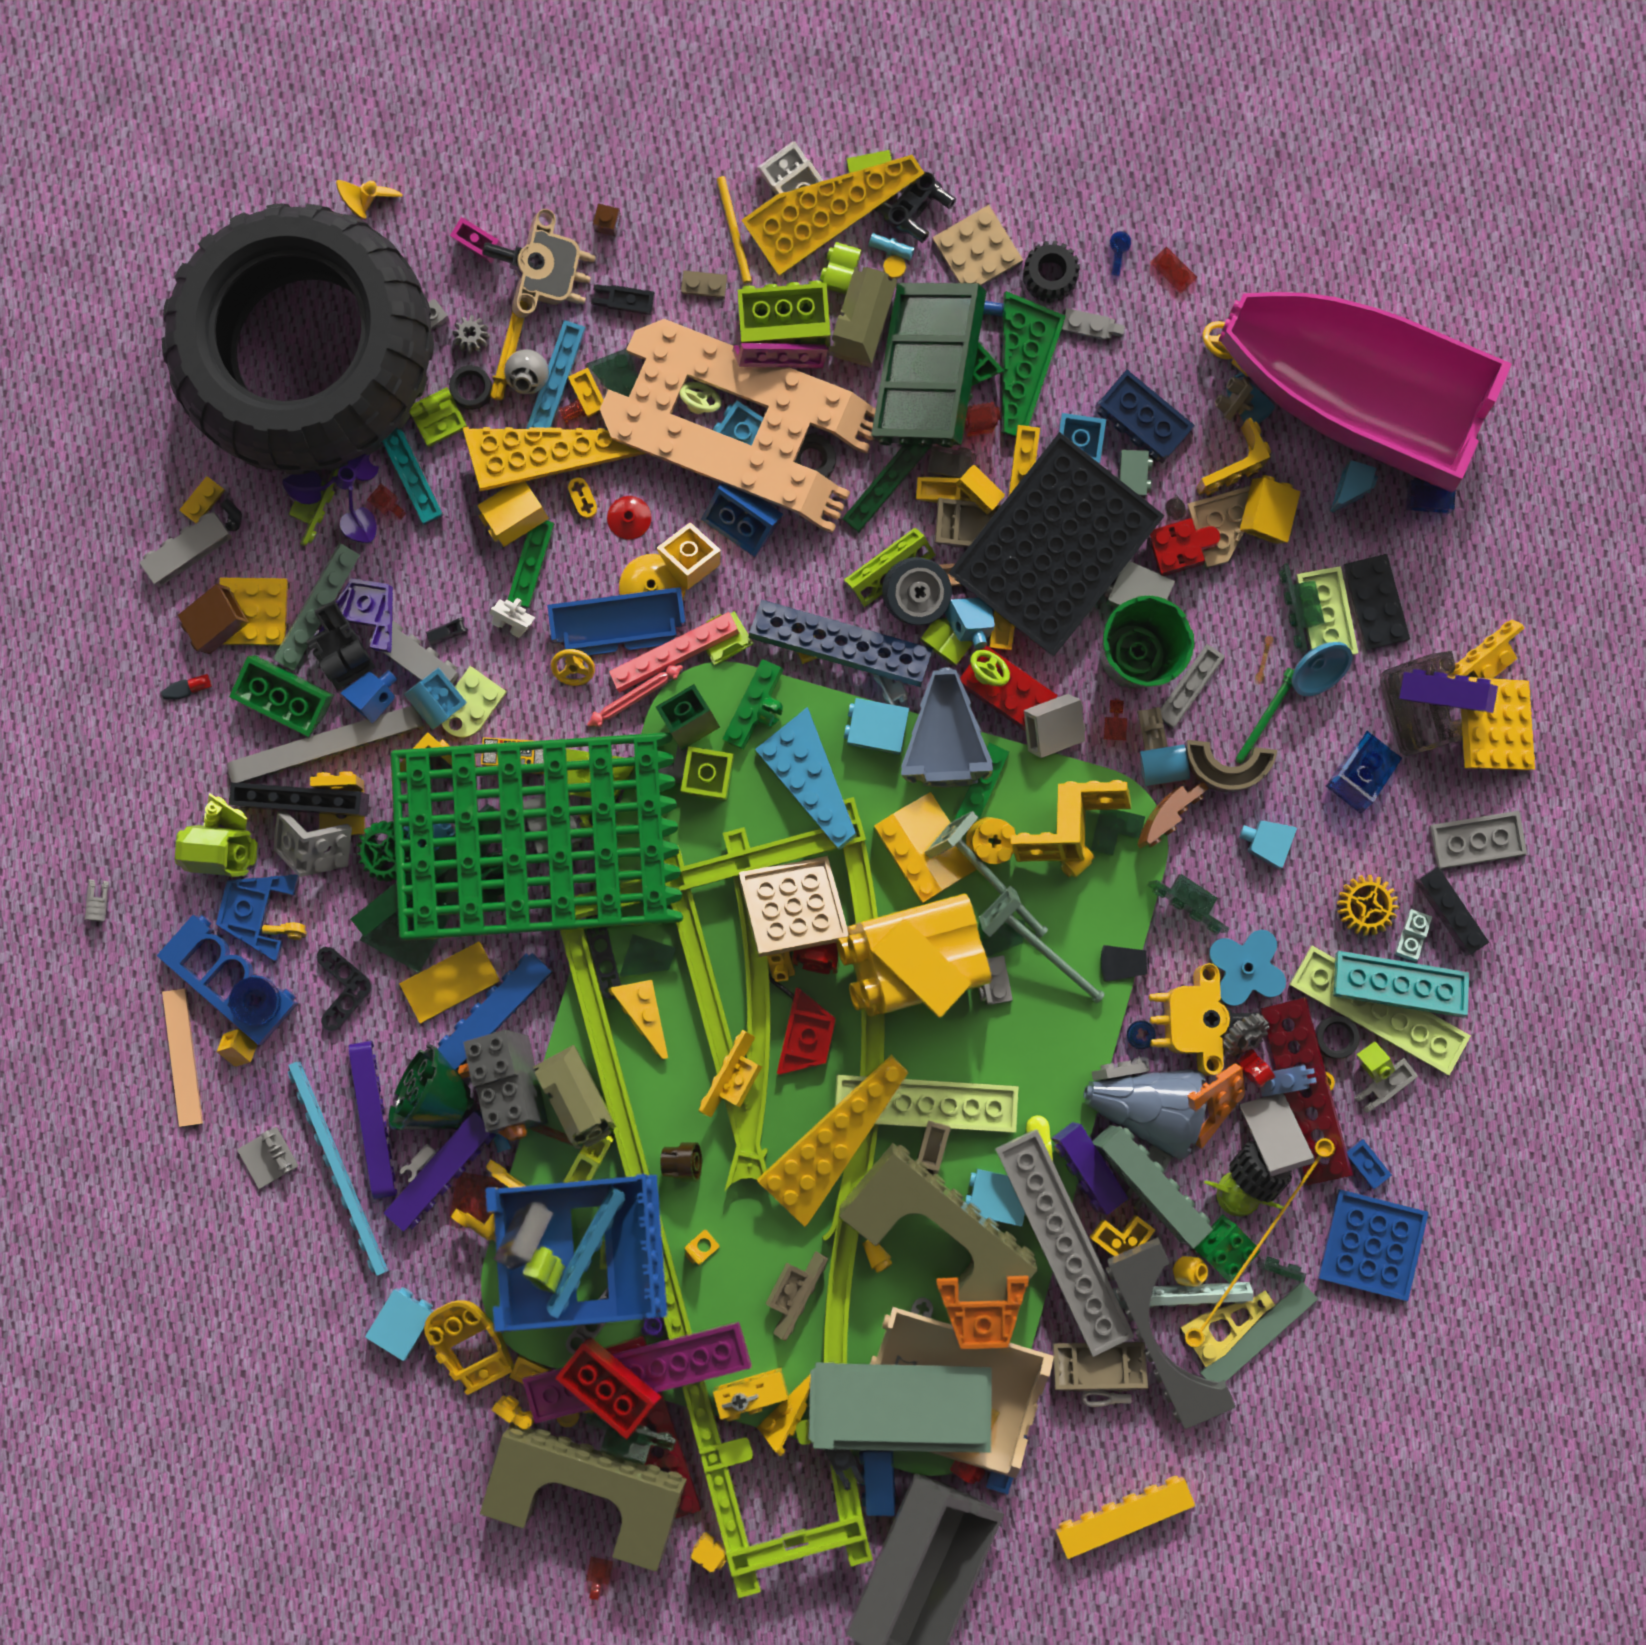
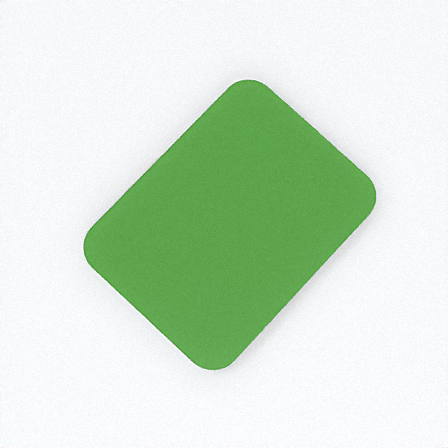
(1038, 1041)

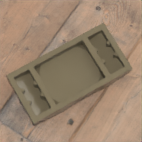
(959, 522)
(1112, 1370)

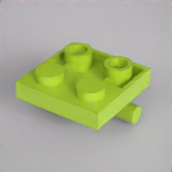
(437, 417)

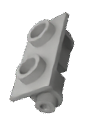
(892, 691)

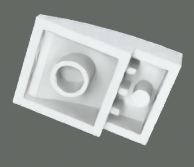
(789, 170)

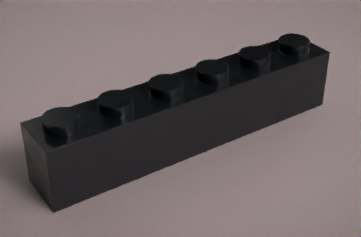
(299, 799)

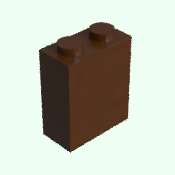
(212, 619)

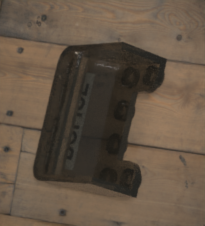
(1415, 724)

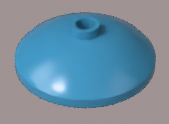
(1321, 668)

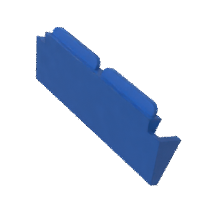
(627, 619)

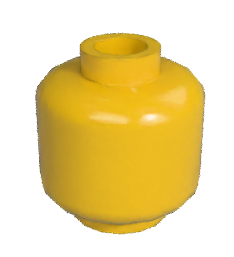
(1190, 1271)

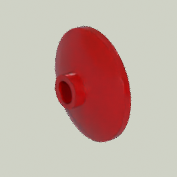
(630, 528)

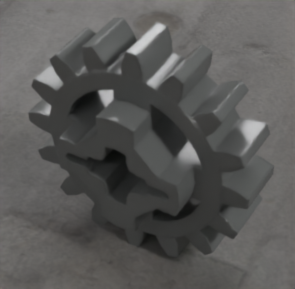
(1246, 1035)

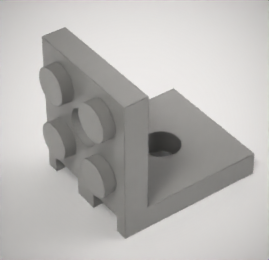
(306, 850)

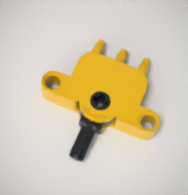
(1186, 1024)

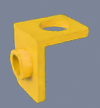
(694, 1253)

